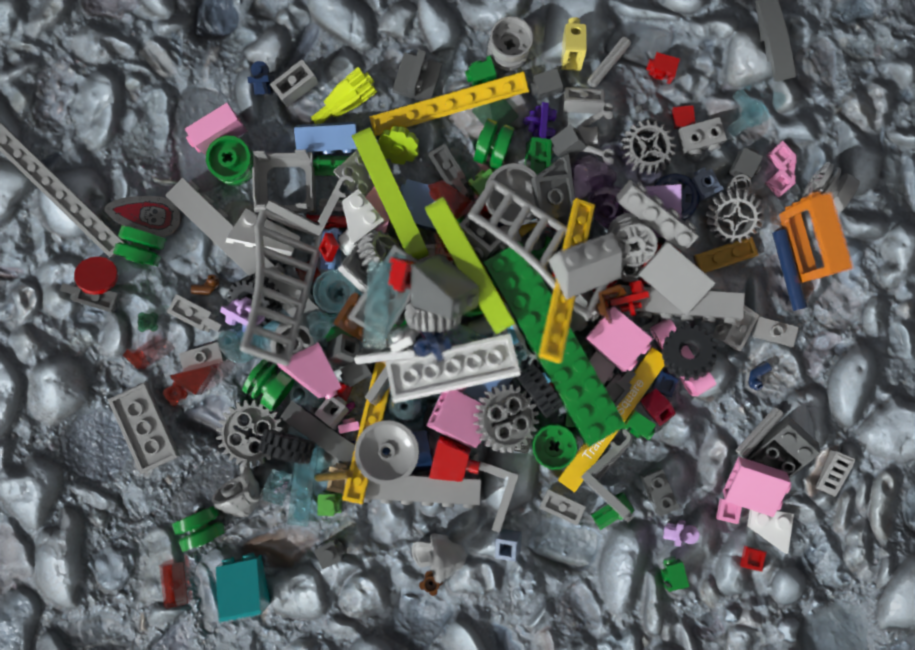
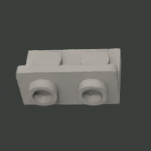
(736, 334)

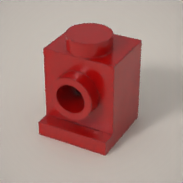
(663, 67)
(400, 274)

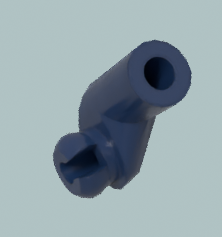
(756, 376)

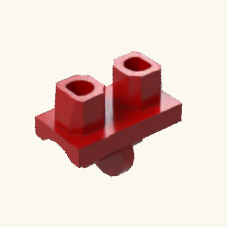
(637, 293)

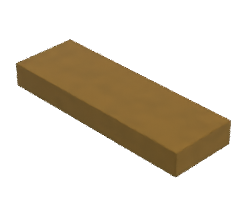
(726, 255)

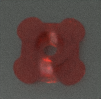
(169, 393)

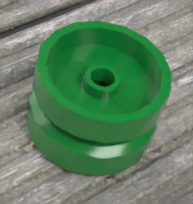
(495, 144)
(230, 160)
(139, 246)
(199, 528)

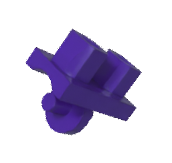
(538, 121)

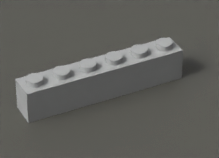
(711, 307)
(428, 491)

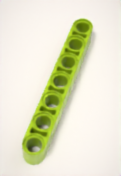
(390, 194)
(469, 264)

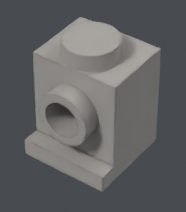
(325, 411)

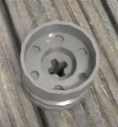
(510, 33)
(827, 181)
(629, 229)

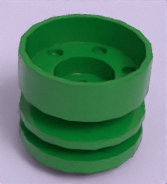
(267, 381)
(553, 458)

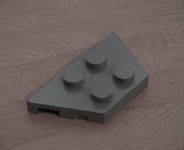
(555, 190)

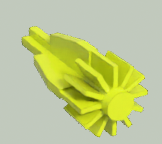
(346, 95)

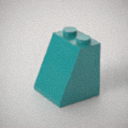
(241, 588)

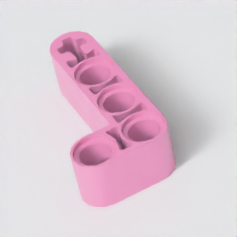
(693, 387)

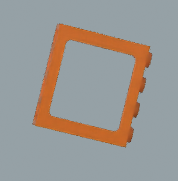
(828, 234)

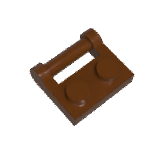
(347, 324)

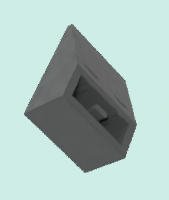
(786, 448)

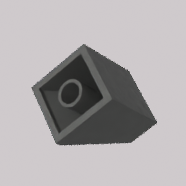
(442, 288)

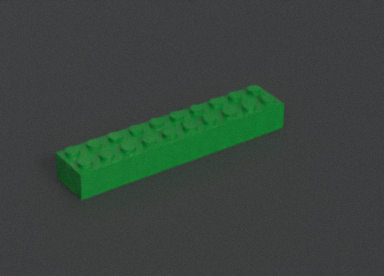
(572, 378)

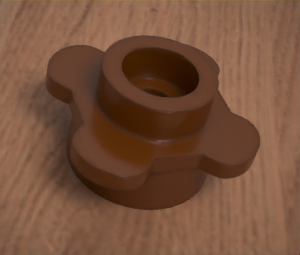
(431, 589)

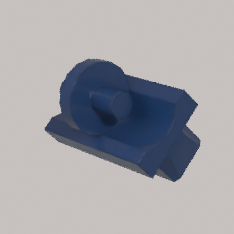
(261, 79)
(435, 343)

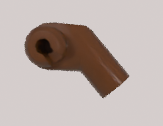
(206, 288)

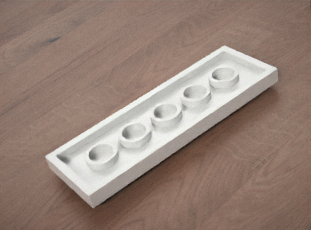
(462, 367)

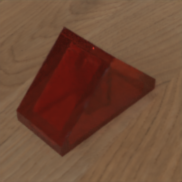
(196, 379)

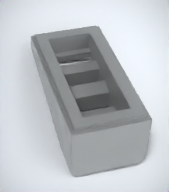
(841, 476)

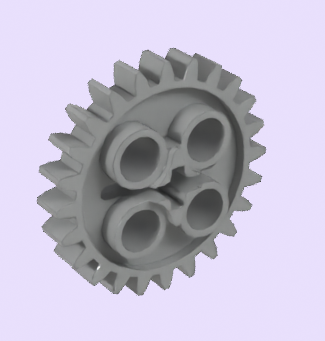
(256, 415)
(512, 435)

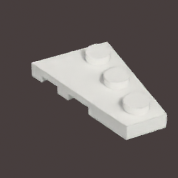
(244, 233)

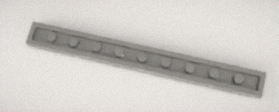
(58, 192)

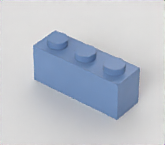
(326, 137)

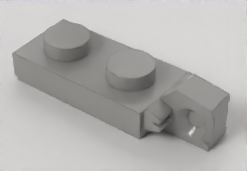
(194, 314)

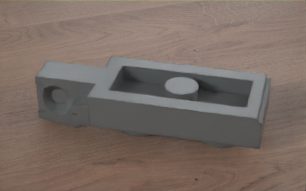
(448, 168)
(107, 301)
(619, 386)

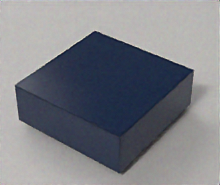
(665, 383)

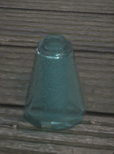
(230, 343)
(412, 415)

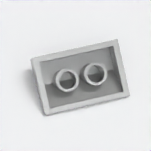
(587, 265)

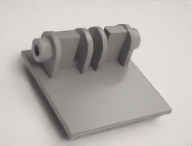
(356, 169)

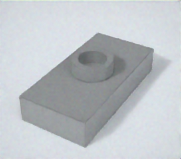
(775, 331)
(201, 357)
(562, 507)

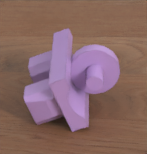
(238, 312)
(679, 533)

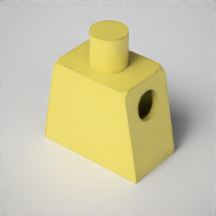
(573, 45)

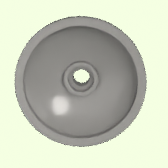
(518, 179)
(391, 467)

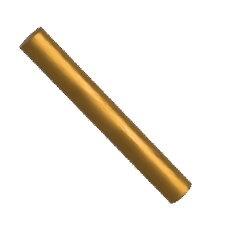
(336, 475)

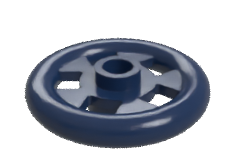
(690, 189)

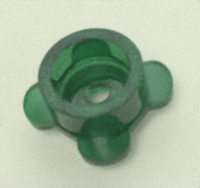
(142, 319)

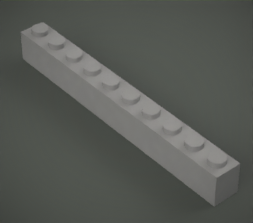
(217, 228)

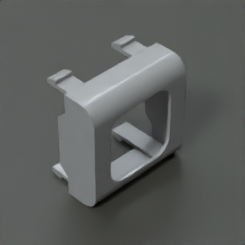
(265, 162)

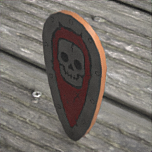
(146, 213)

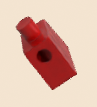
(452, 461)

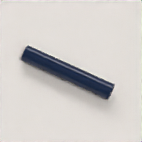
(789, 270)

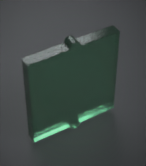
(498, 110)

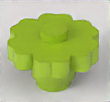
(399, 145)

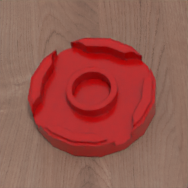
(96, 275)

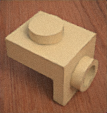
(337, 485)

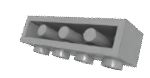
(657, 216)

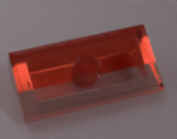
(173, 584)

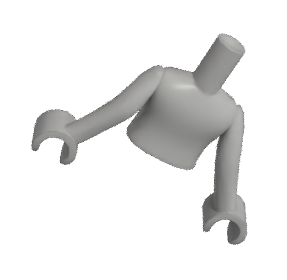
(591, 134)

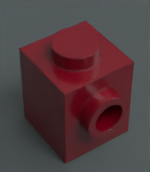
(657, 407)

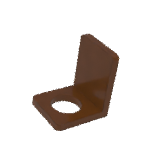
(604, 296)

